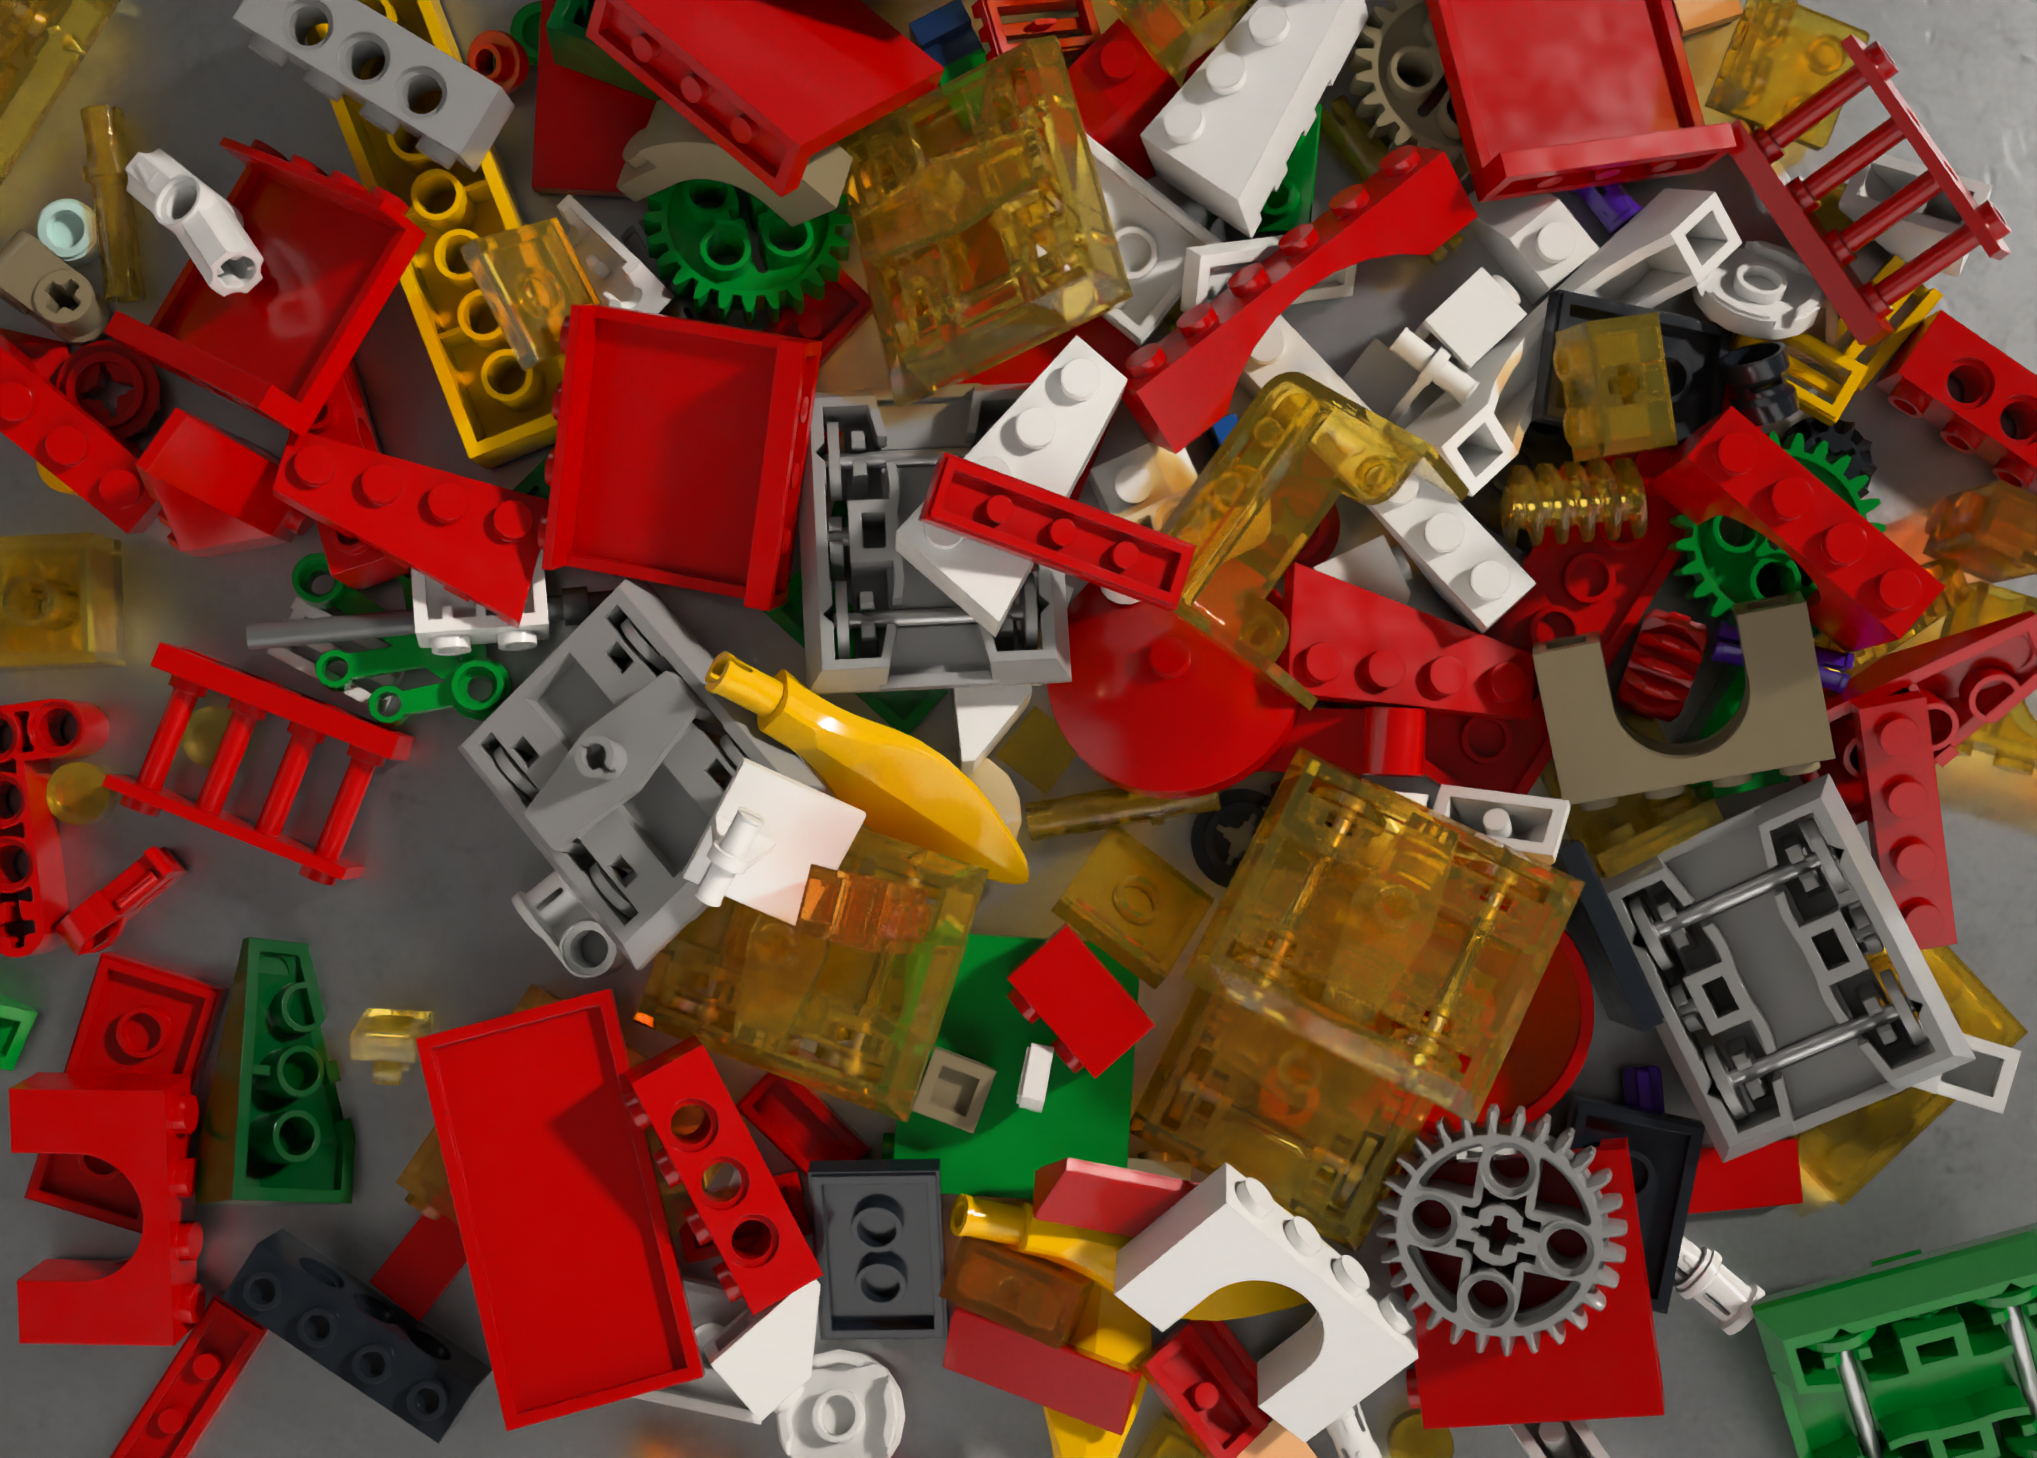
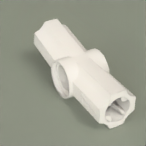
(200, 218)

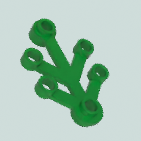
(401, 656)

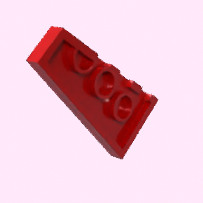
(437, 522)
(1387, 654)

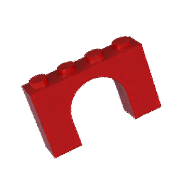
(1863, 580)
(146, 1133)

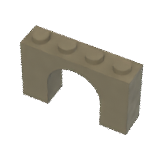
(1775, 726)

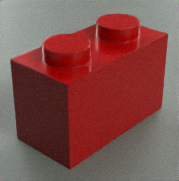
(1078, 1001)

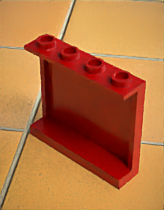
(767, 73)
(1571, 94)
(325, 278)
(679, 452)
(1593, 1374)

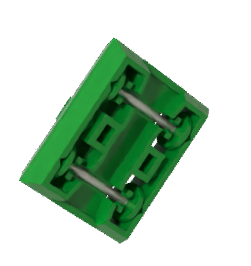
(1913, 1351)

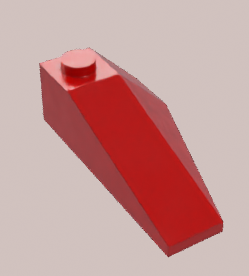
(1120, 94)
(216, 489)
(1966, 681)

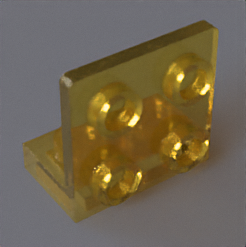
(1778, 62)
(1635, 825)

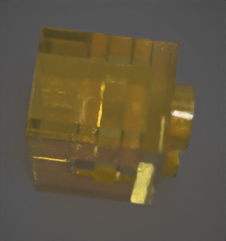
(1631, 360)

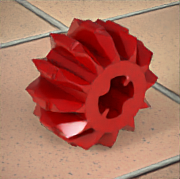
(1662, 665)

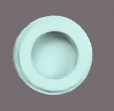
(69, 231)

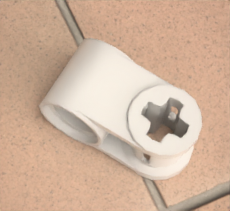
(565, 925)

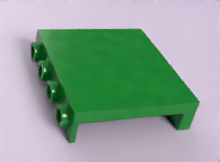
(1080, 1113)

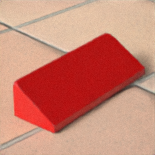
(1104, 1196)
(1060, 1379)

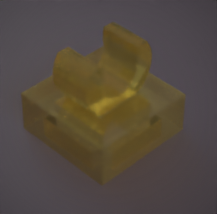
(389, 1041)

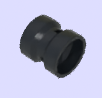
(1760, 382)

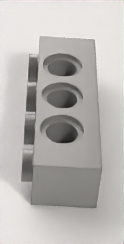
(470, 105)

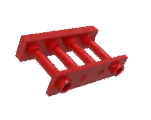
(1831, 252)
(251, 701)

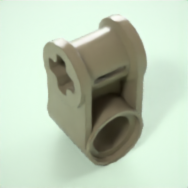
(46, 287)

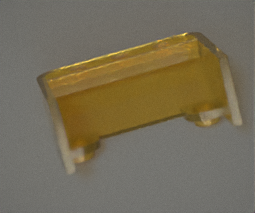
(1267, 497)

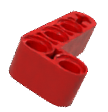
(1360, 740)
(34, 826)

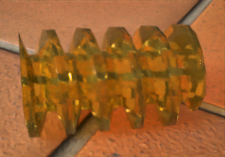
(1574, 497)

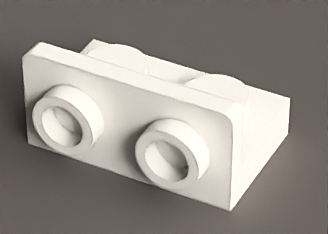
(453, 624)

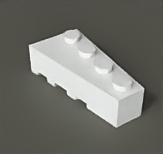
(1250, 102)
(1038, 440)

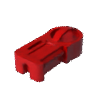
(110, 909)

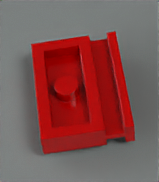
(1208, 1386)

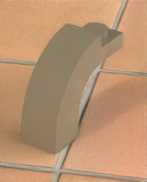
(678, 151)

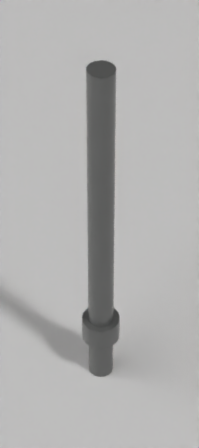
(571, 606)

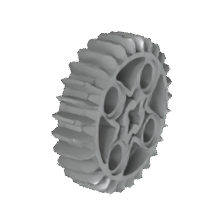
(1528, 1224)

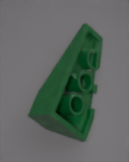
(273, 1099)

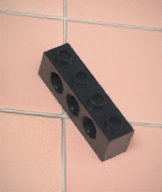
(357, 1334)

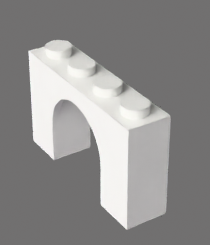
(1238, 1233)

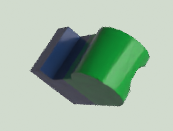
(949, 40)

